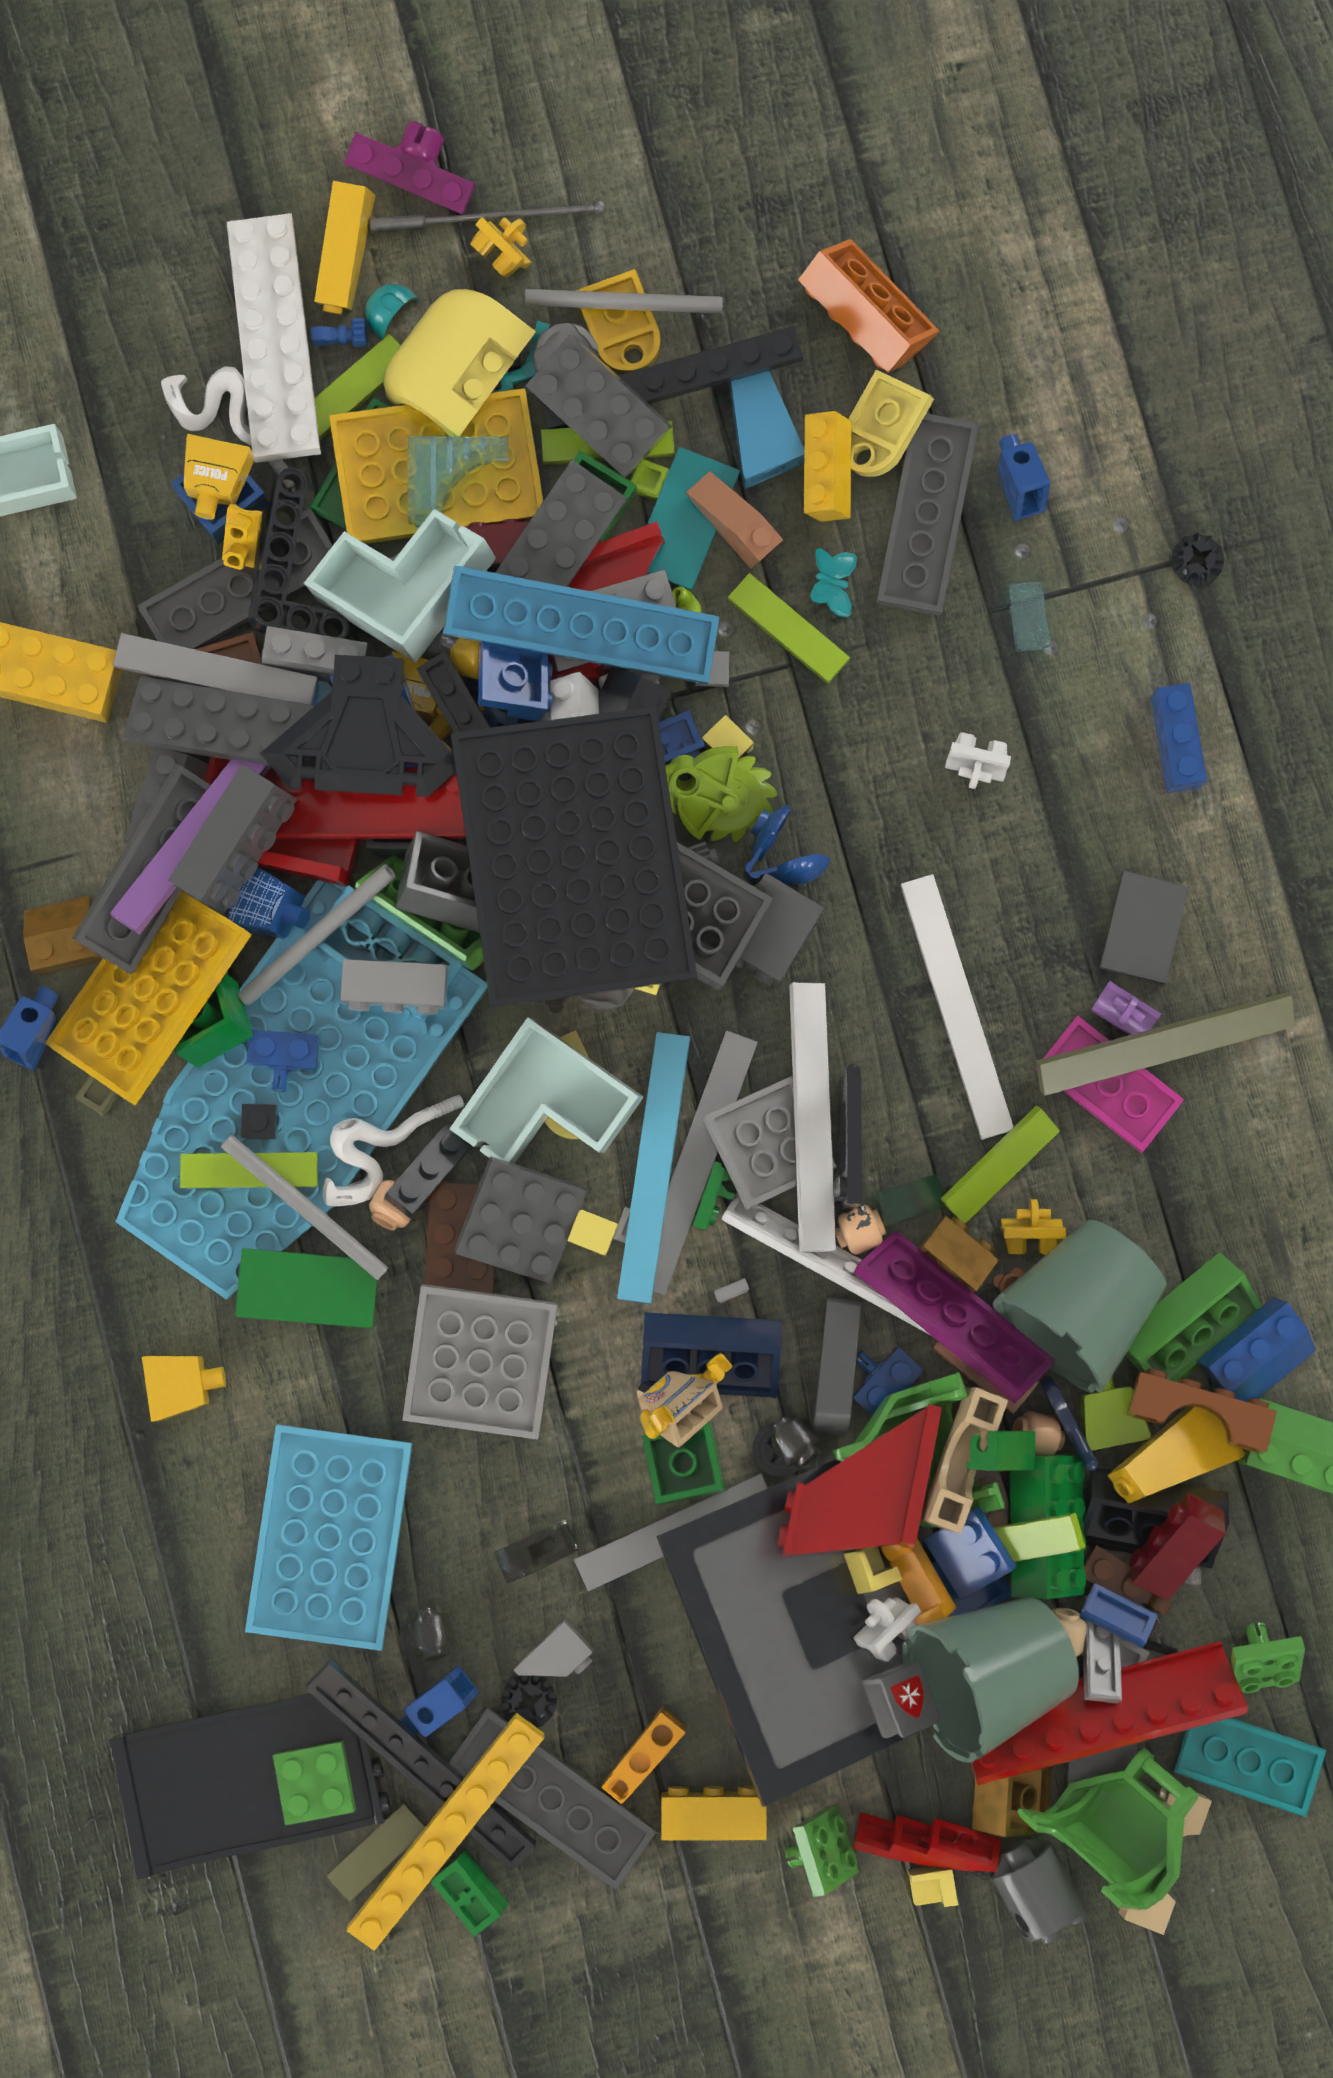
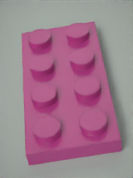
(1128, 1104)

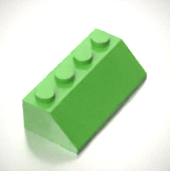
(456, 941)
(1194, 1319)
(1297, 1449)

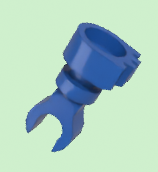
(330, 335)

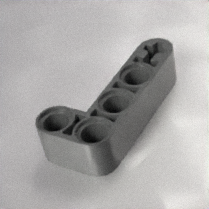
(836, 1367)

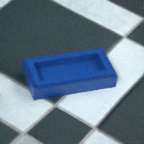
(1118, 1615)

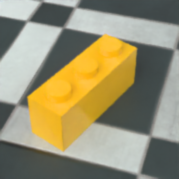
(827, 466)
(712, 1814)

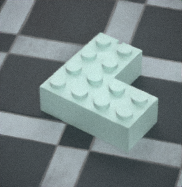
(34, 470)
(401, 598)
(540, 1079)

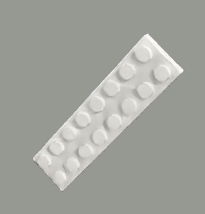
(273, 338)

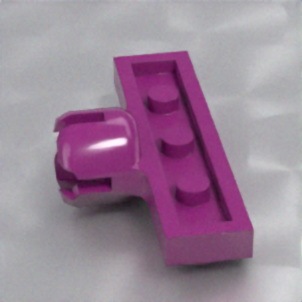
(412, 166)

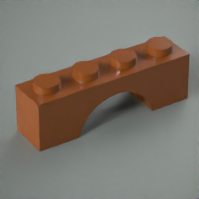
(1245, 1423)

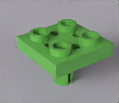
(1266, 1661)
(823, 1850)

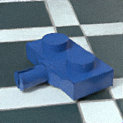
(283, 1053)
(884, 1378)

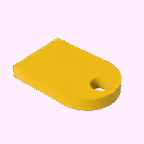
(622, 329)

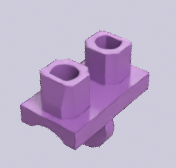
(1124, 1010)

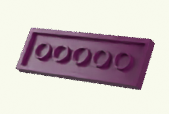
(955, 1316)

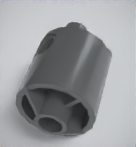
(1037, 1890)

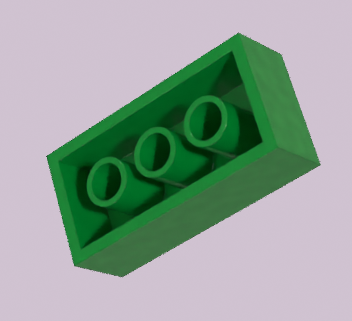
(1042, 1493)

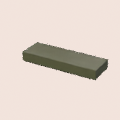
(376, 1852)

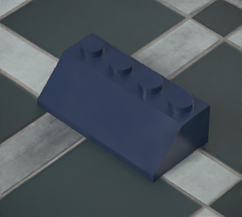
(691, 1341)

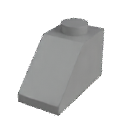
(557, 1654)

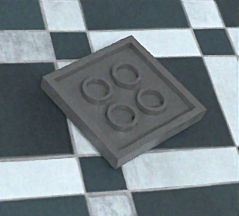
(520, 1220)

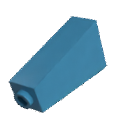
(763, 430)

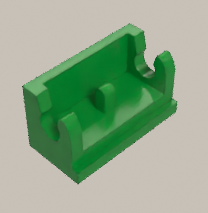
(1004, 1452)
(469, 1893)

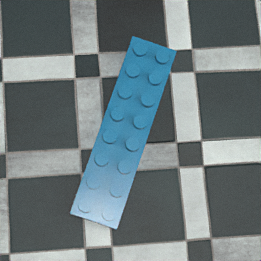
(580, 625)

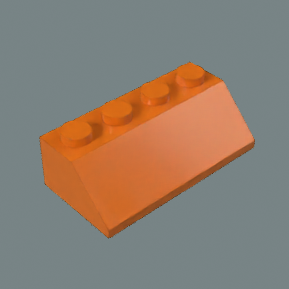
(867, 305)

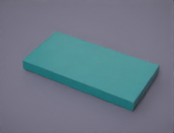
(681, 523)
(1251, 1763)

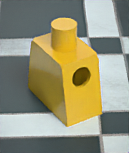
(178, 1384)

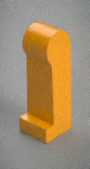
(920, 1582)
(644, 1755)

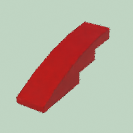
(927, 1845)

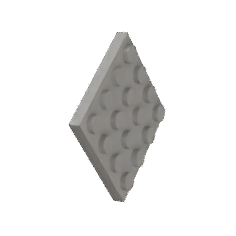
(479, 1361)

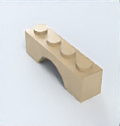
(952, 1485)
(1158, 1915)

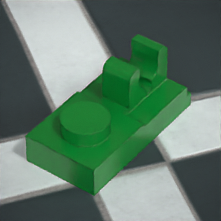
(707, 1211)

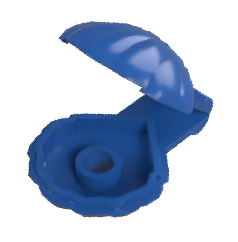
(791, 873)

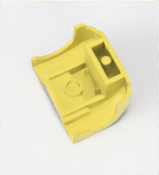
(455, 358)

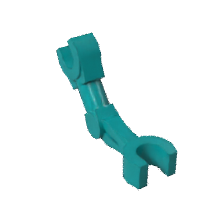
(526, 371)

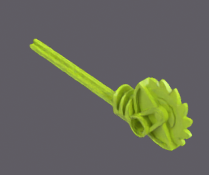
(722, 793)

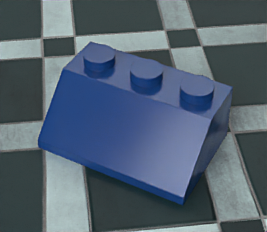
(1259, 1351)

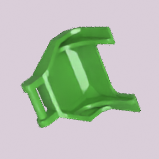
(905, 1404)
(1123, 1829)

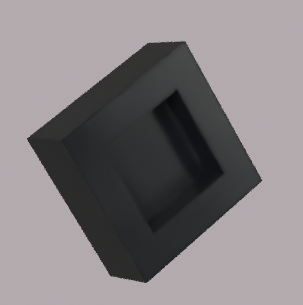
(259, 1121)

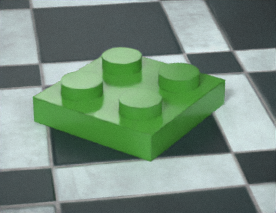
(314, 1782)

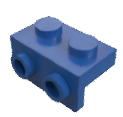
(680, 737)

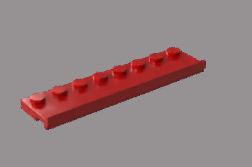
(371, 815)
(1156, 1701)

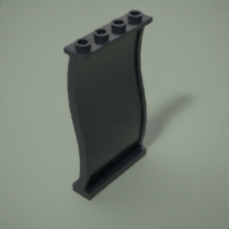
(213, 1788)

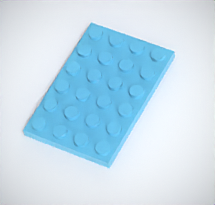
(329, 1537)

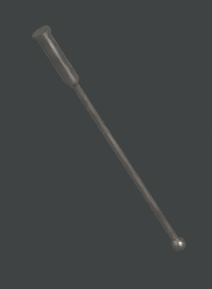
(420, 221)

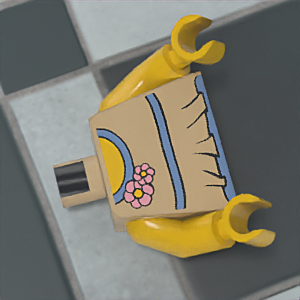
(682, 1402)

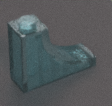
(440, 464)

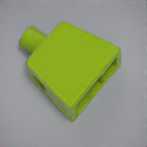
(1106, 1420)

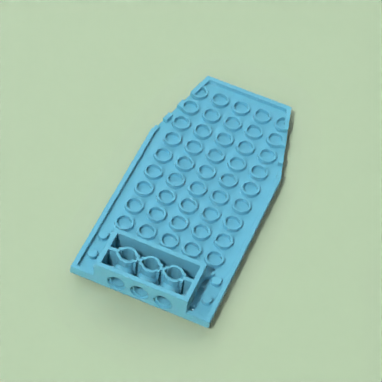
(363, 1071)

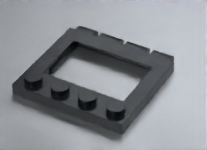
(848, 1185)

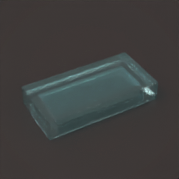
(1028, 616)

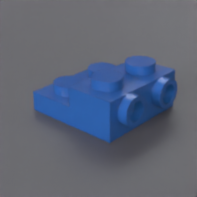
(514, 681)

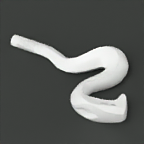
(221, 381)
(351, 1130)

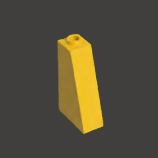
(343, 246)
(1178, 1452)

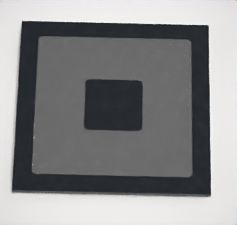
(781, 1639)

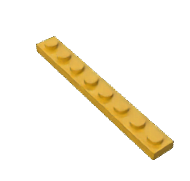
(445, 1831)

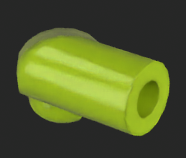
(686, 600)

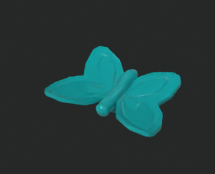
(829, 587)

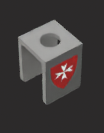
(901, 1700)

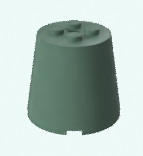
(1085, 1302)
(993, 1672)

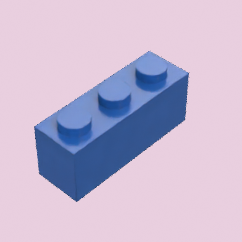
(1178, 738)

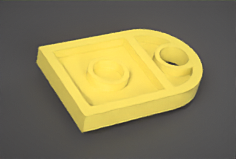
(885, 422)

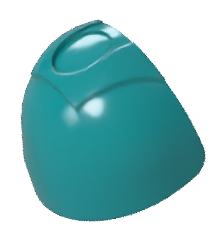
(383, 305)

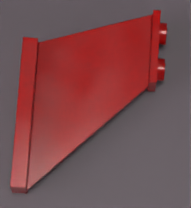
(612, 563)
(868, 1497)

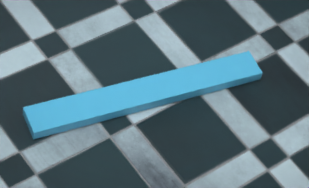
(653, 1168)

